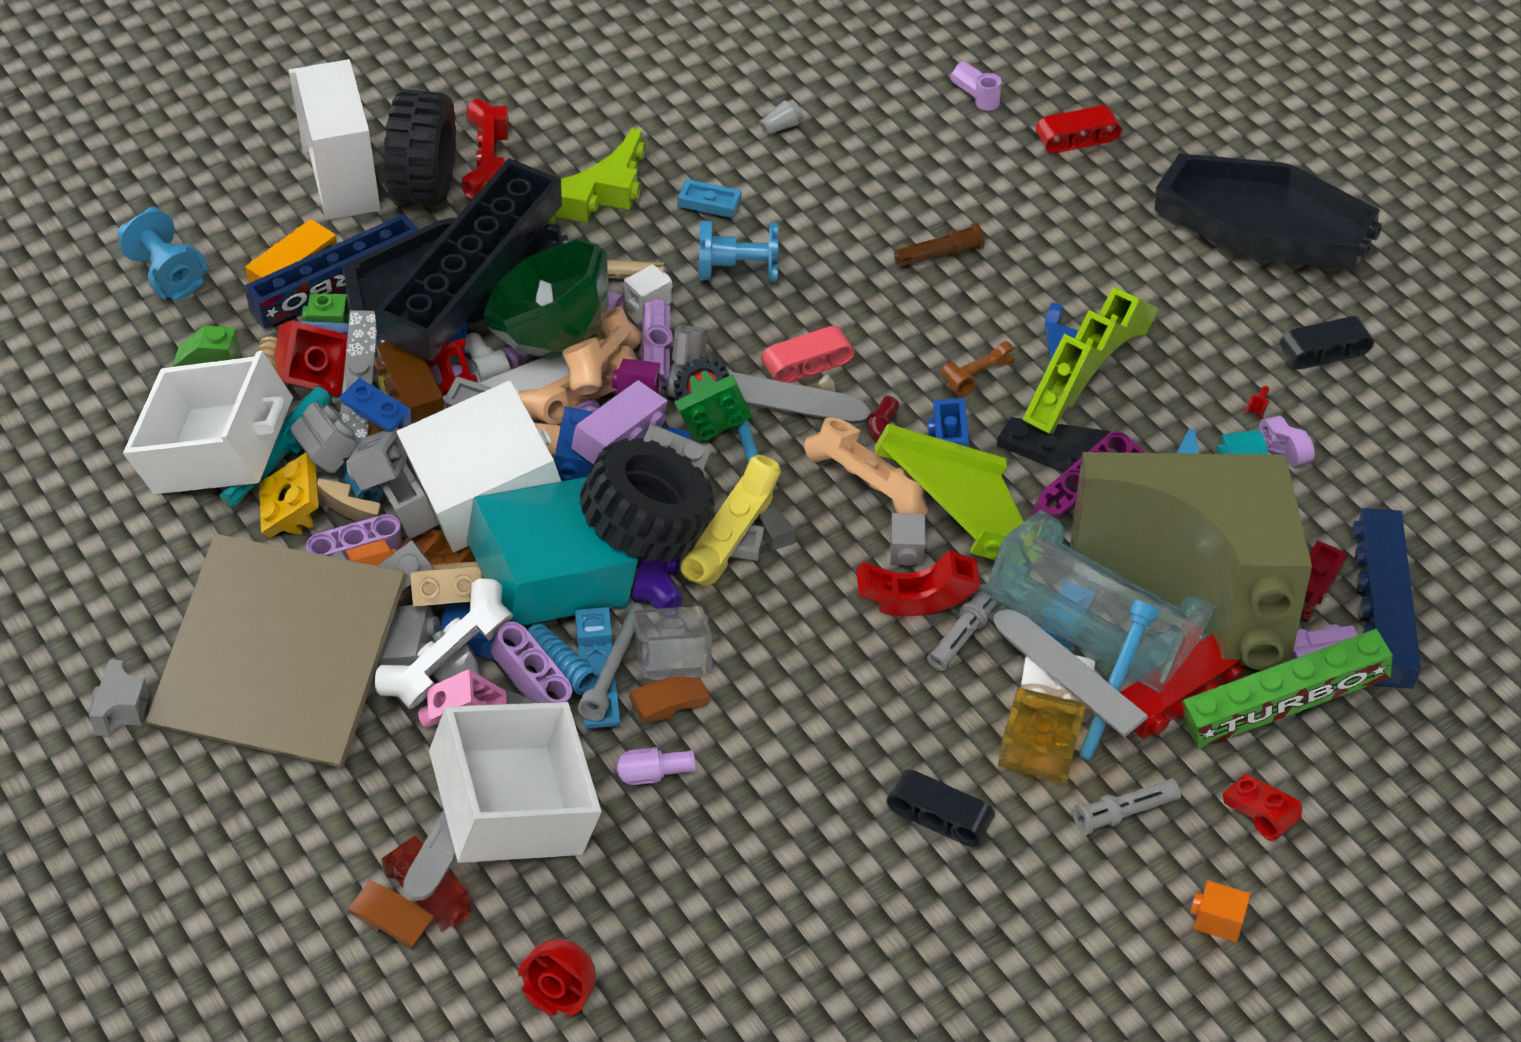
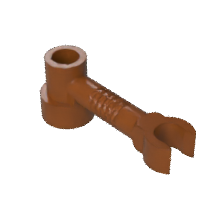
(961, 378)

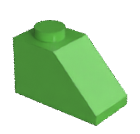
(209, 345)

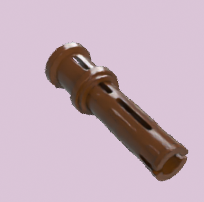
(951, 243)

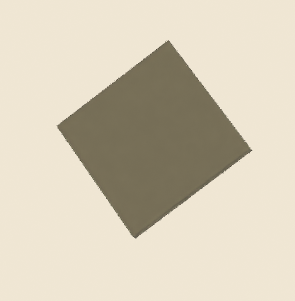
(277, 650)

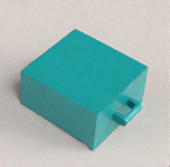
(547, 553)

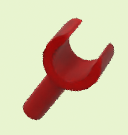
(1258, 403)

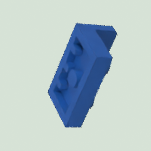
(376, 406)

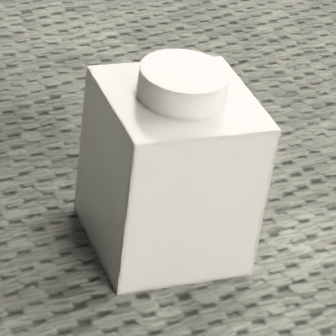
(646, 286)

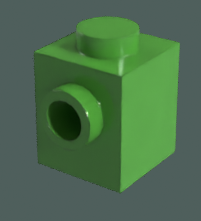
(327, 308)

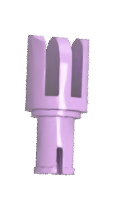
(650, 765)

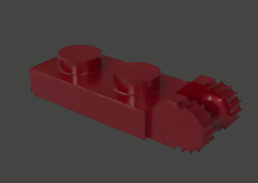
(1326, 565)

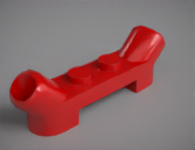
(493, 126)

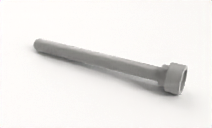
(595, 701)

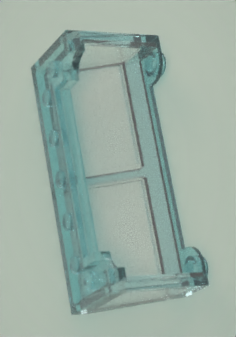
(1091, 602)

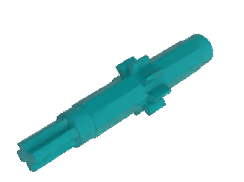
(284, 444)

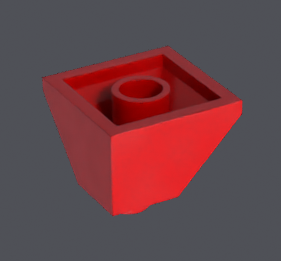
(311, 356)

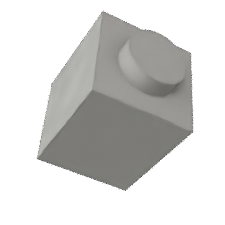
(907, 539)

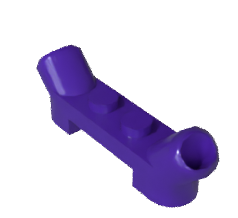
(655, 584)

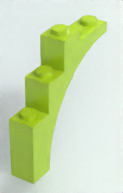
(607, 183)

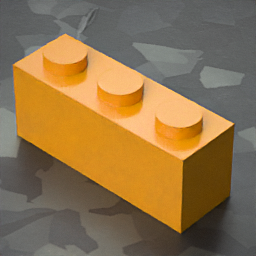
(296, 246)

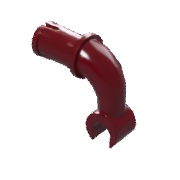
(882, 416)

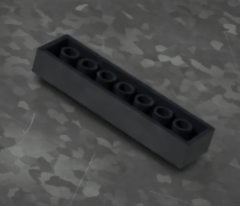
(468, 259)

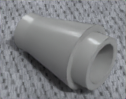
(782, 117)

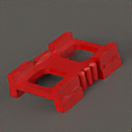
(443, 361)

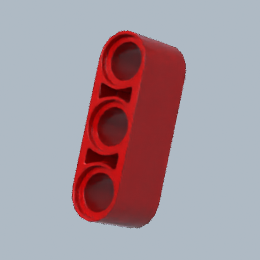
(1078, 129)

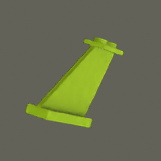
(960, 480)

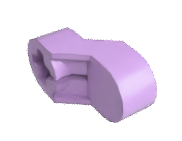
(1287, 441)

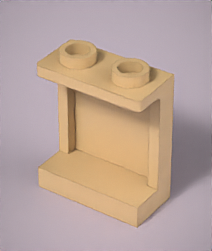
(444, 583)

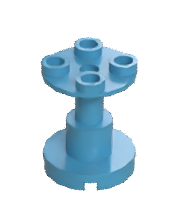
(725, 251)
(174, 268)

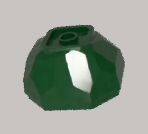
(551, 299)

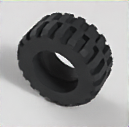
(420, 147)
(647, 500)

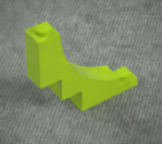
(1081, 356)

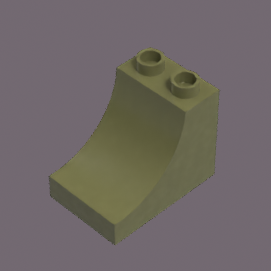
(1205, 531)

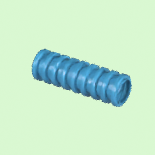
(571, 664)

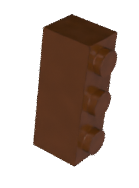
(408, 380)

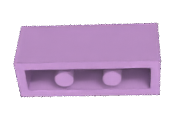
(620, 418)

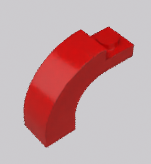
(920, 592)

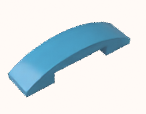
(594, 646)

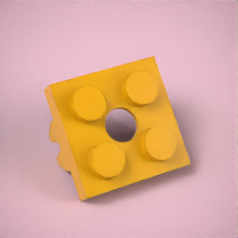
(300, 499)

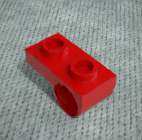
(1270, 808)

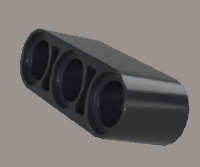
(1326, 342)
(940, 808)

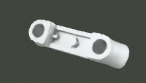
(413, 681)

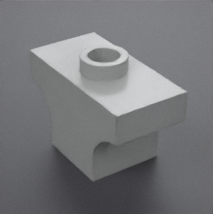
(118, 700)

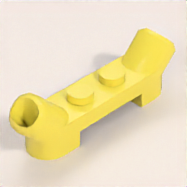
(732, 521)

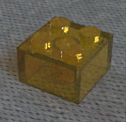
(1041, 735)

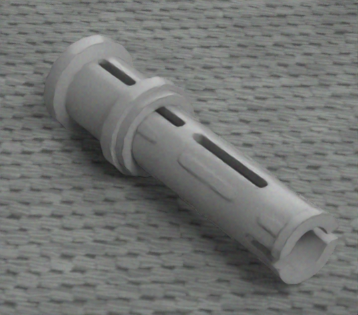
(972, 617)
(1111, 810)

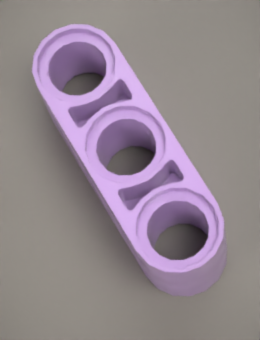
(356, 535)
(529, 653)

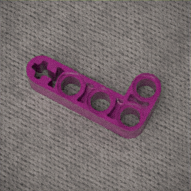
(1061, 494)

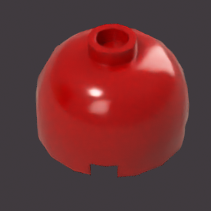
(558, 976)

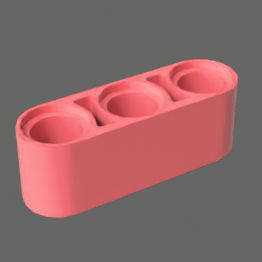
(808, 355)

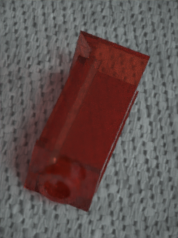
(449, 901)

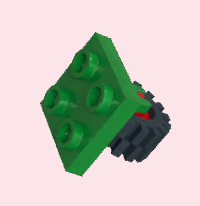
(709, 399)

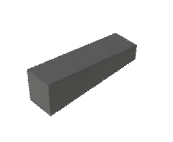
(777, 529)

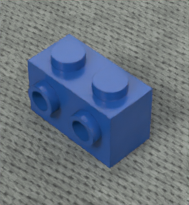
(949, 421)

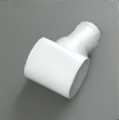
(484, 359)

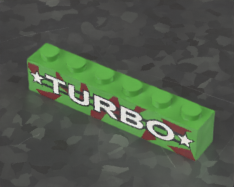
(1287, 688)

